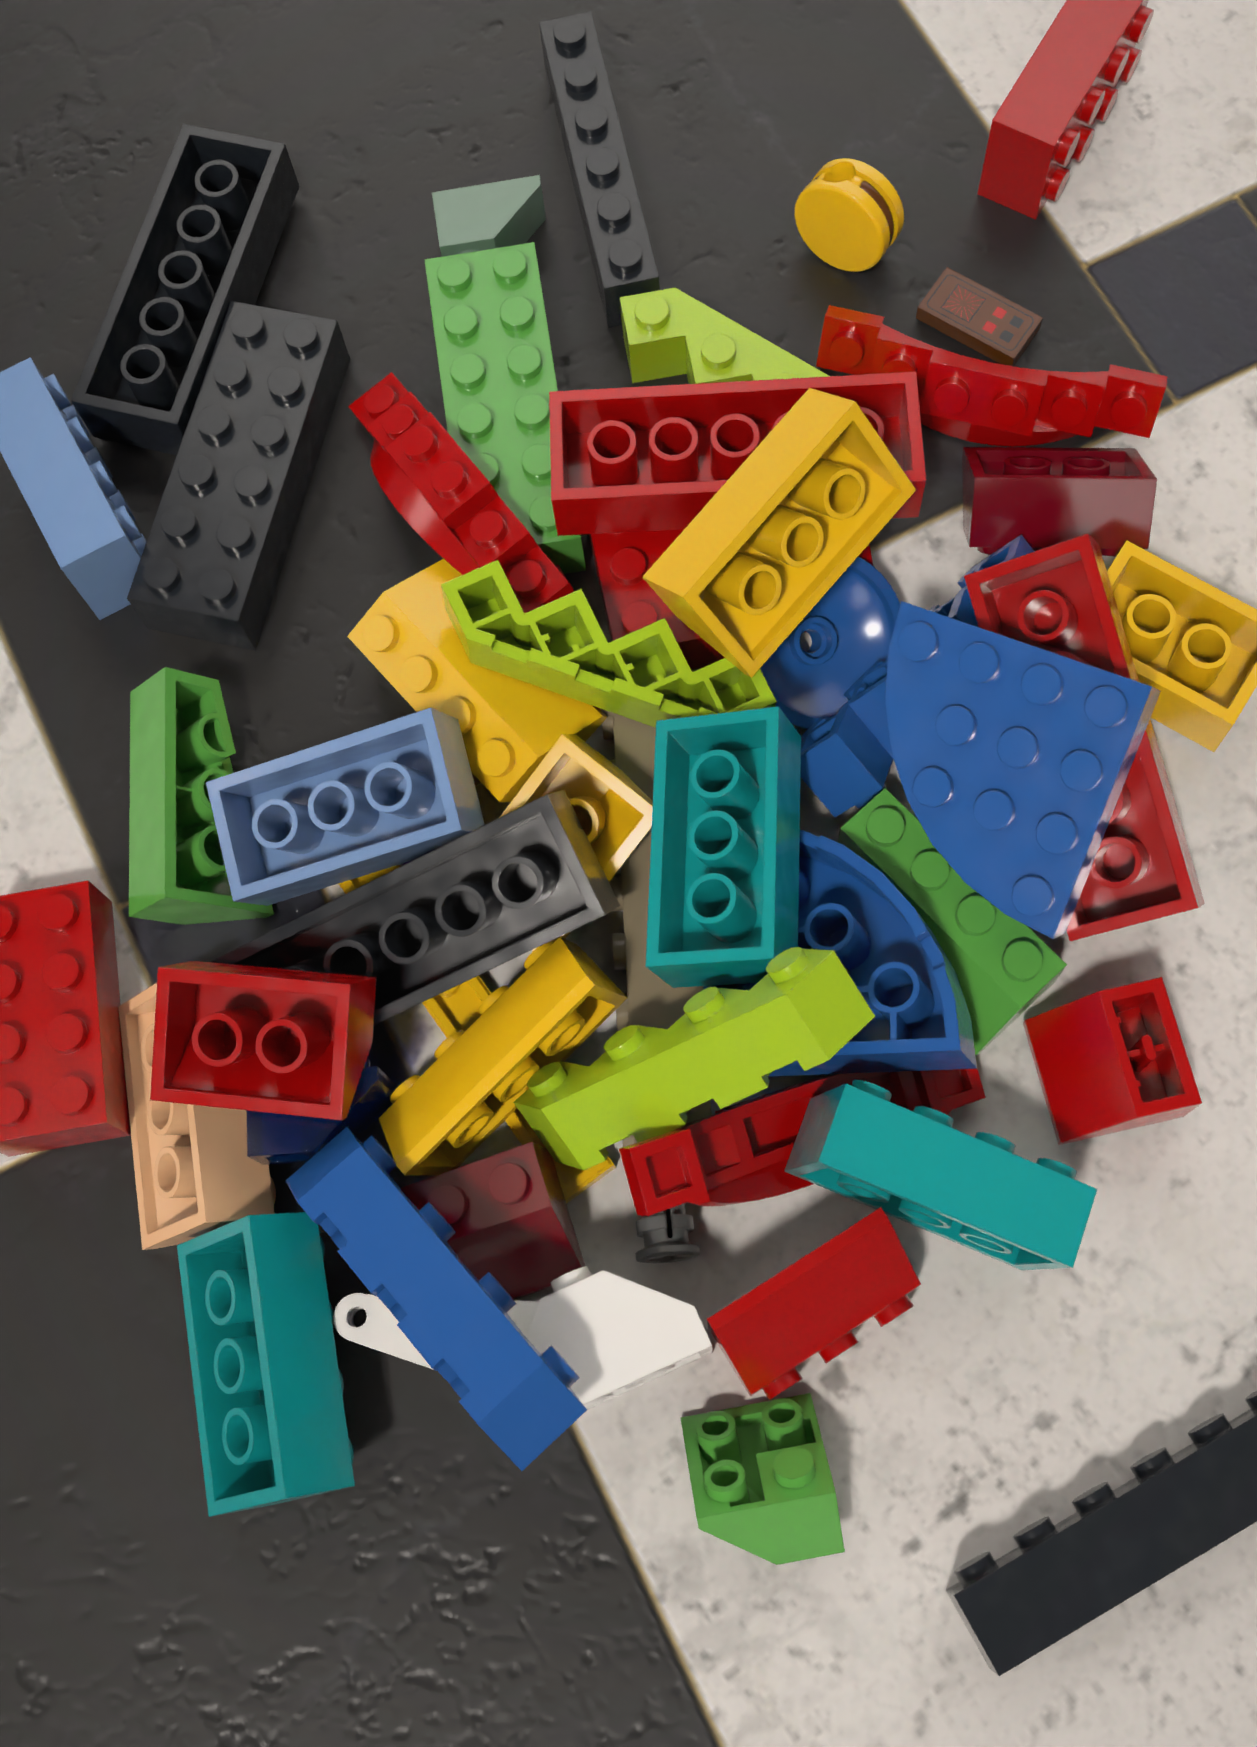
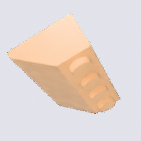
(185, 1156)

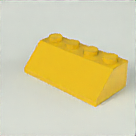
(781, 530)
(501, 719)
(482, 1071)

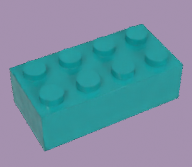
(723, 847)
(942, 1177)
(264, 1363)

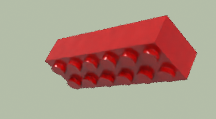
(665, 450)
(1067, 606)

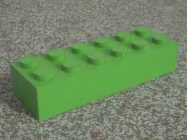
(499, 380)

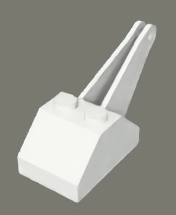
(599, 1323)

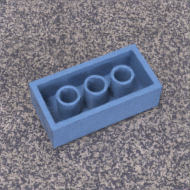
(68, 488)
(344, 808)

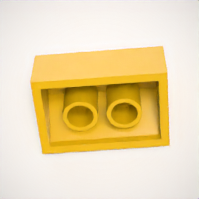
(604, 798)

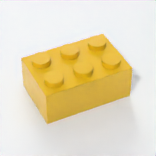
(1186, 644)

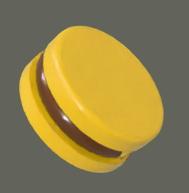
(849, 215)

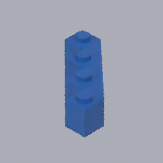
(851, 752)
(440, 1306)

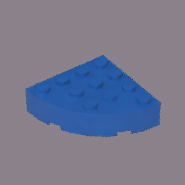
(1010, 758)
(892, 961)

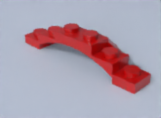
(989, 399)
(449, 497)
(746, 1146)

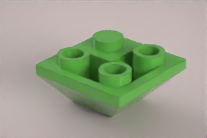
(764, 1479)

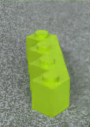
(678, 335)
(568, 654)
(714, 1052)

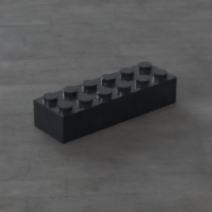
(195, 253)
(241, 476)
(450, 909)

